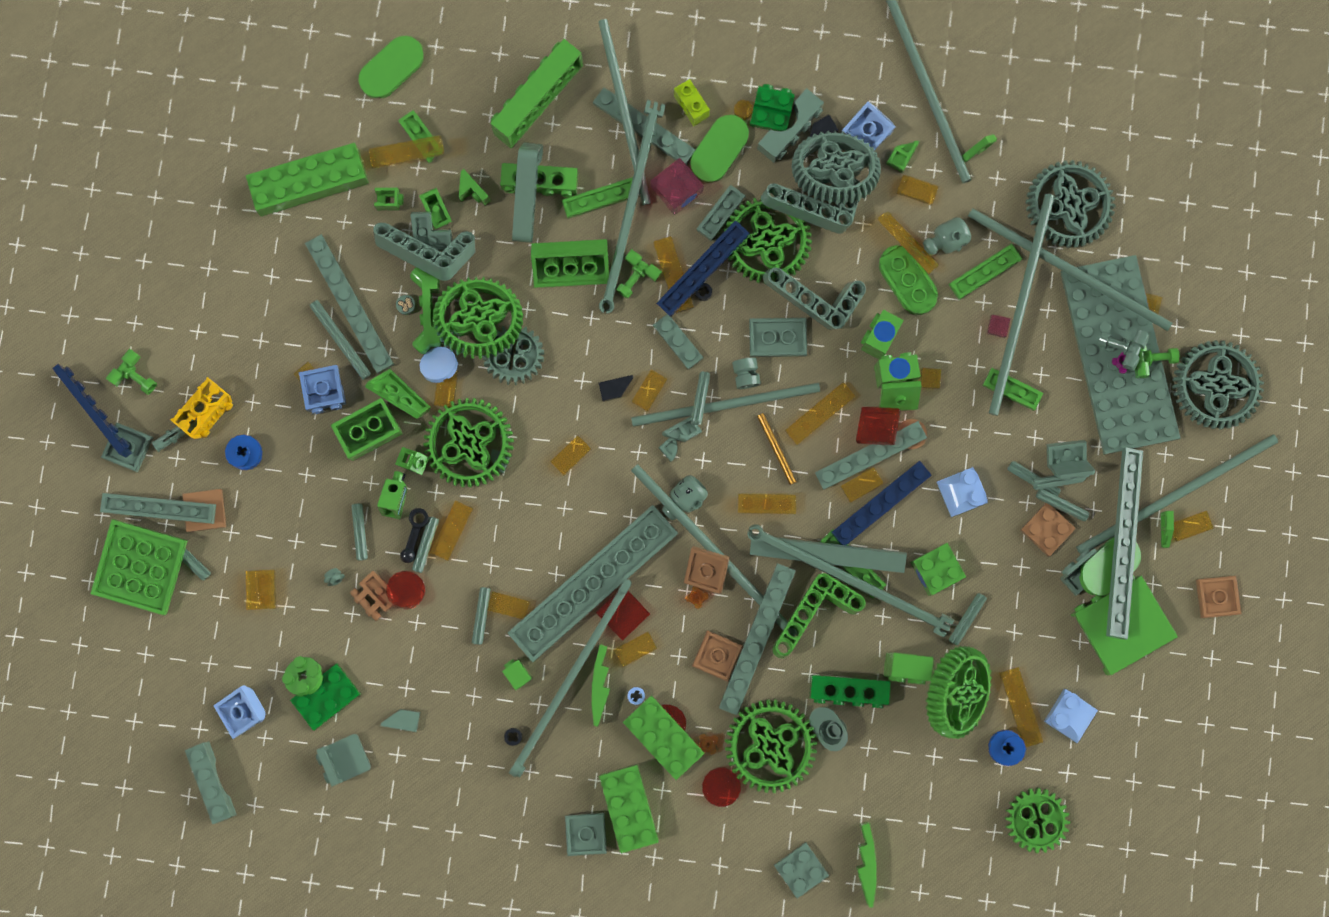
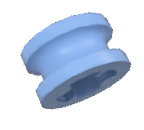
(640, 700)

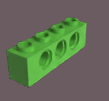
(549, 174)

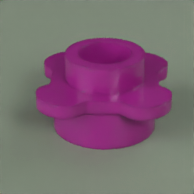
(1118, 363)

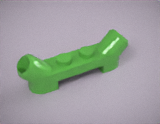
(429, 285)

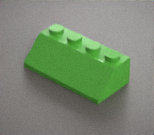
(570, 263)

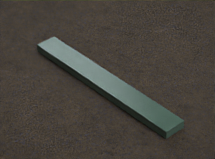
(837, 554)

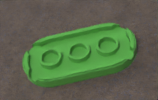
(391, 67)
(719, 148)
(908, 280)
(1097, 570)

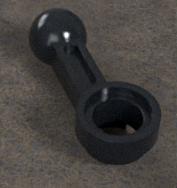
(408, 555)

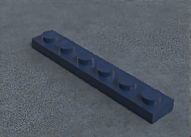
(703, 268)
(88, 404)
(881, 503)

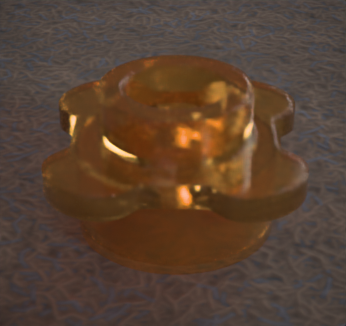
(697, 602)
(712, 740)

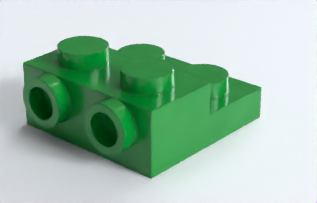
(772, 108)

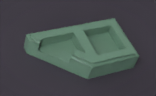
(682, 431)
(403, 720)

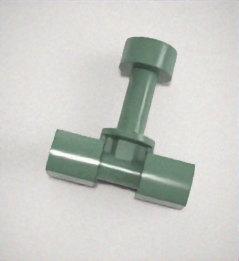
(1131, 348)

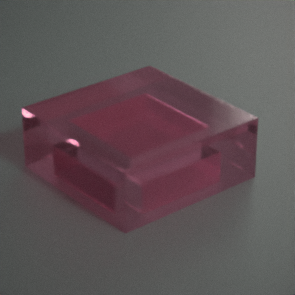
(998, 326)

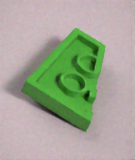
(398, 393)

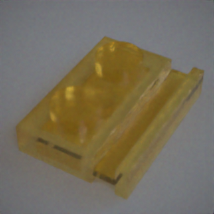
(260, 590)

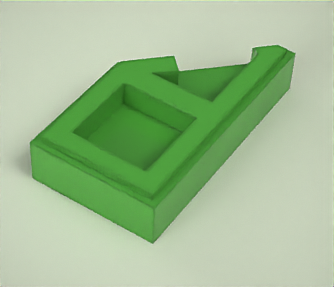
(979, 147)
(901, 156)
(1167, 528)

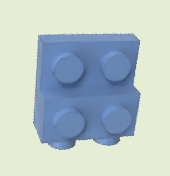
(322, 389)

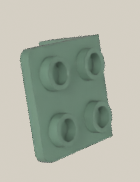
(1069, 460)
(1072, 572)
(343, 760)

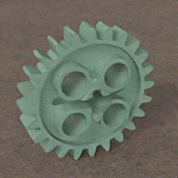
(530, 357)

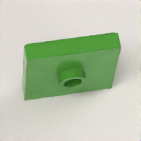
(900, 395)

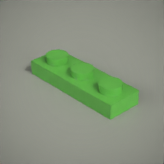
(1015, 390)

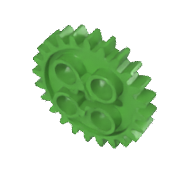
(1054, 815)

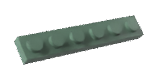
(661, 137)
(869, 456)
(158, 508)

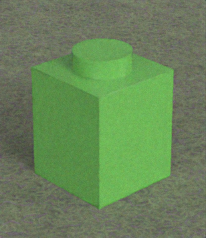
(516, 673)

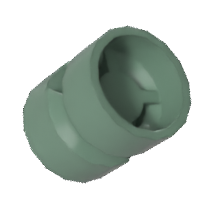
(746, 373)

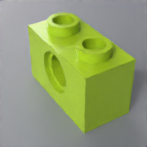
(691, 102)

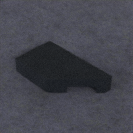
(824, 125)
(614, 388)

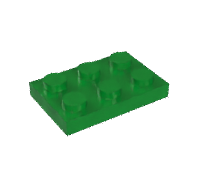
(330, 698)

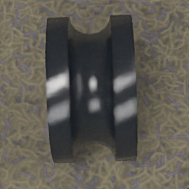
(707, 296)
(513, 730)

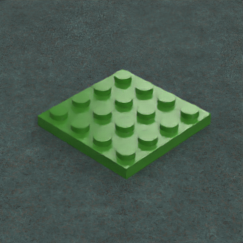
(139, 567)

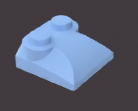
(870, 125)
(962, 492)
(240, 711)
(1070, 715)

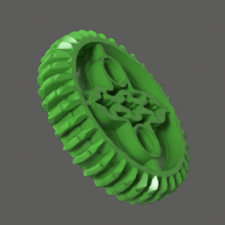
(775, 234)
(477, 317)
(451, 427)
(958, 692)
(740, 766)

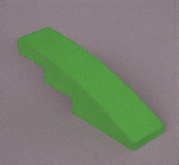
(599, 692)
(867, 870)

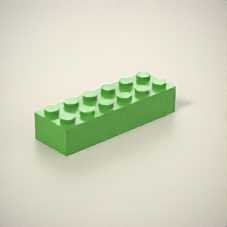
(536, 93)
(307, 179)

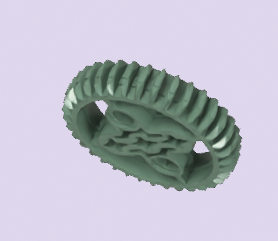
(836, 167)
(1073, 196)
(1224, 379)

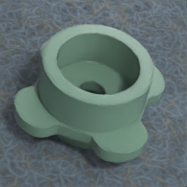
(333, 577)

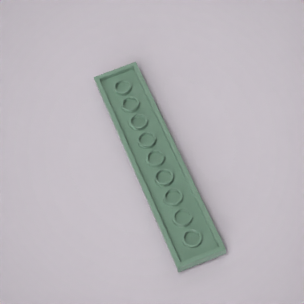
(592, 583)

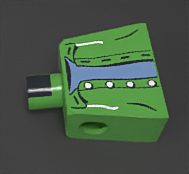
(392, 502)

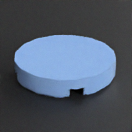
(438, 364)

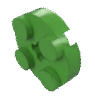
(295, 669)

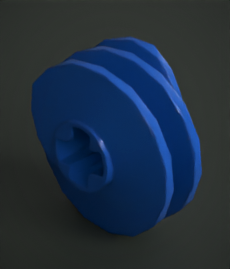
(234, 450)
(1016, 744)

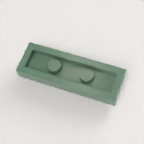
(720, 213)
(678, 341)

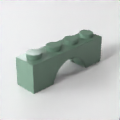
(776, 142)
(214, 796)

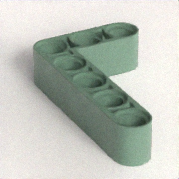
(525, 192)
(816, 208)
(436, 263)
(813, 300)

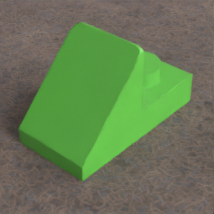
(469, 186)
(434, 204)

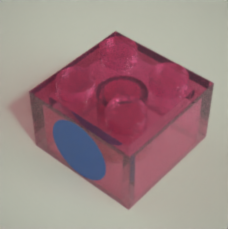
(677, 186)

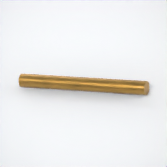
(776, 448)

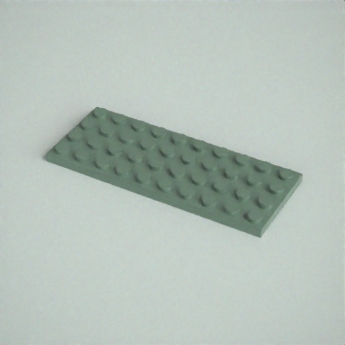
(1125, 408)

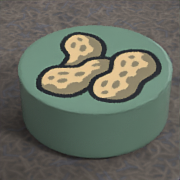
(405, 305)

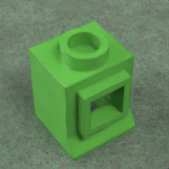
(381, 203)
(416, 461)

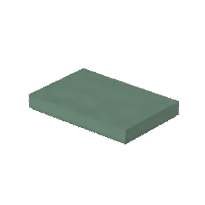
(778, 337)

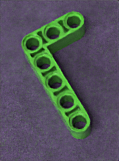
(810, 609)

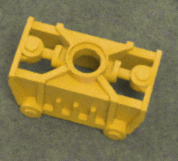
(209, 415)

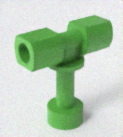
(640, 269)
(1146, 358)
(127, 370)

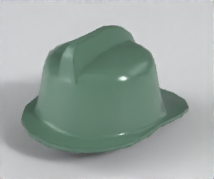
(829, 728)

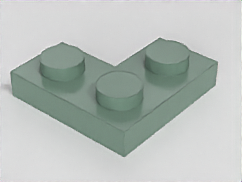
(424, 232)

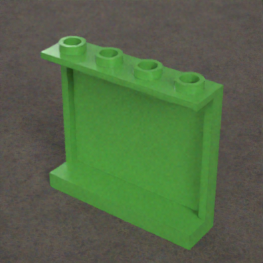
(1147, 628)

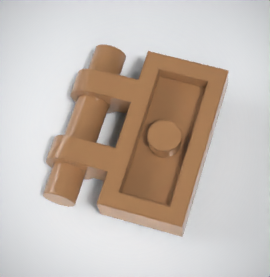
(376, 588)

